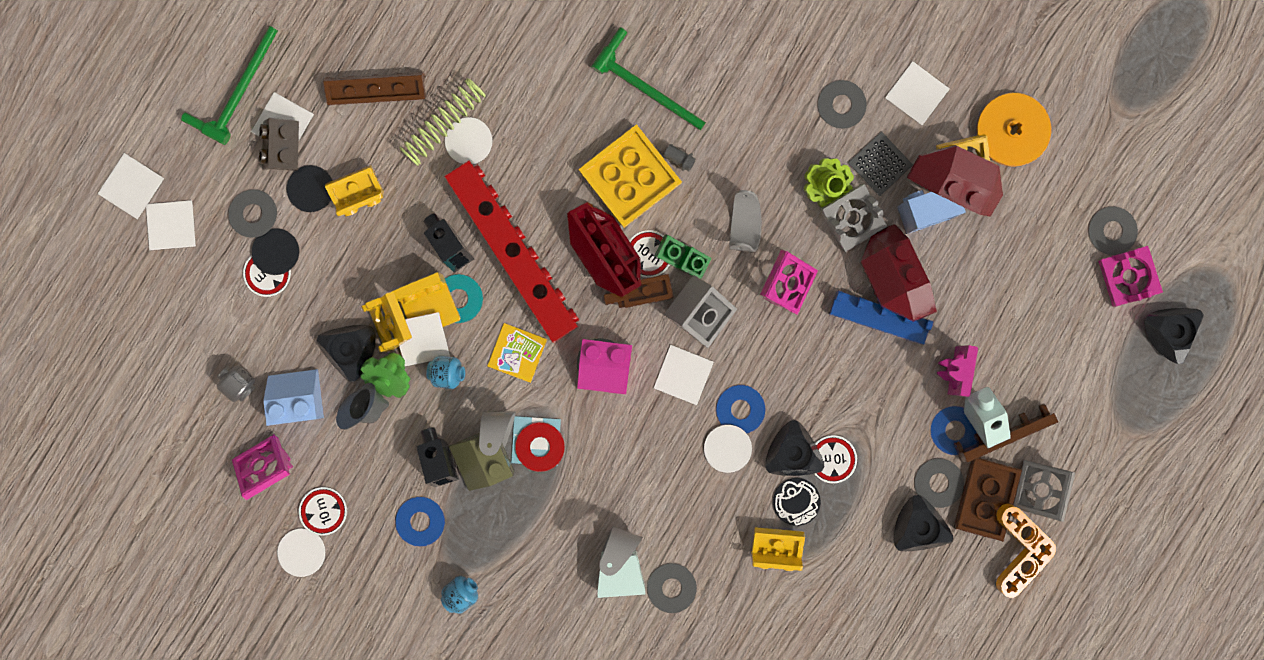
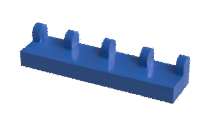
(876, 317)

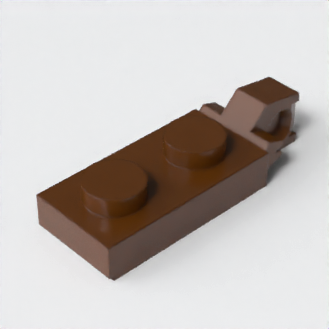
(650, 291)

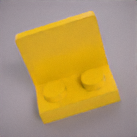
(428, 297)

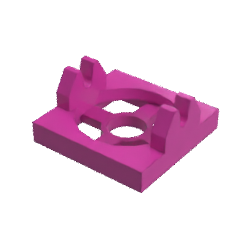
(808, 275)
(1116, 296)
(960, 370)
(251, 457)

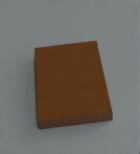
(984, 492)

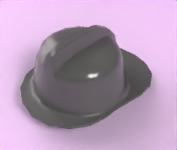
(361, 407)

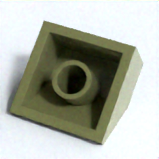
(480, 469)

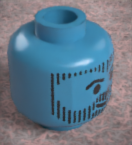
(445, 372)
(459, 594)

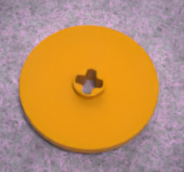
(1032, 130)

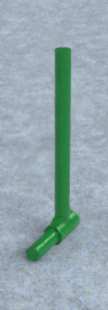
(606, 62)
(218, 130)

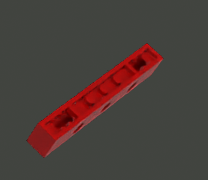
(522, 269)

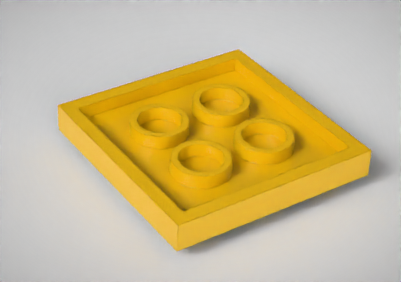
(630, 176)

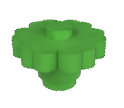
(387, 375)

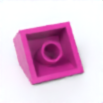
(604, 366)

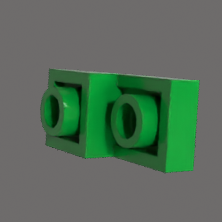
(682, 256)

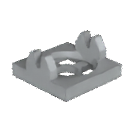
(877, 223)
(1066, 479)

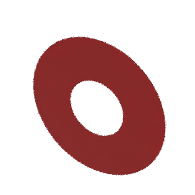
(524, 452)

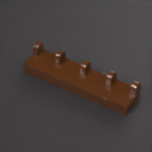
(375, 88)
(1017, 432)

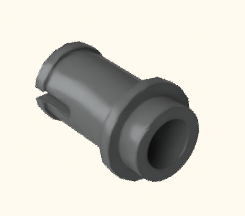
(679, 157)

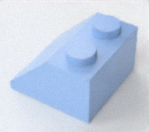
(926, 210)
(293, 397)

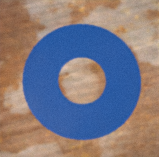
(745, 393)
(938, 428)
(404, 527)

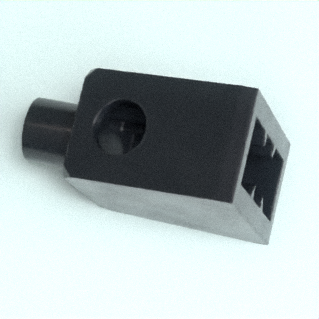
(446, 243)
(441, 468)

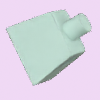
(982, 411)
(625, 582)

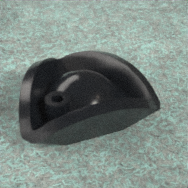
(1173, 331)
(348, 348)
(793, 452)
(920, 526)

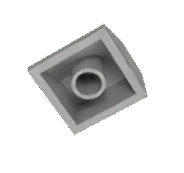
(700, 311)

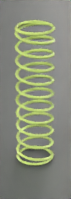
(472, 86)

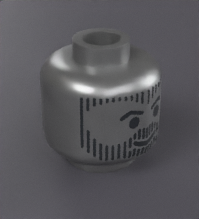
(235, 383)

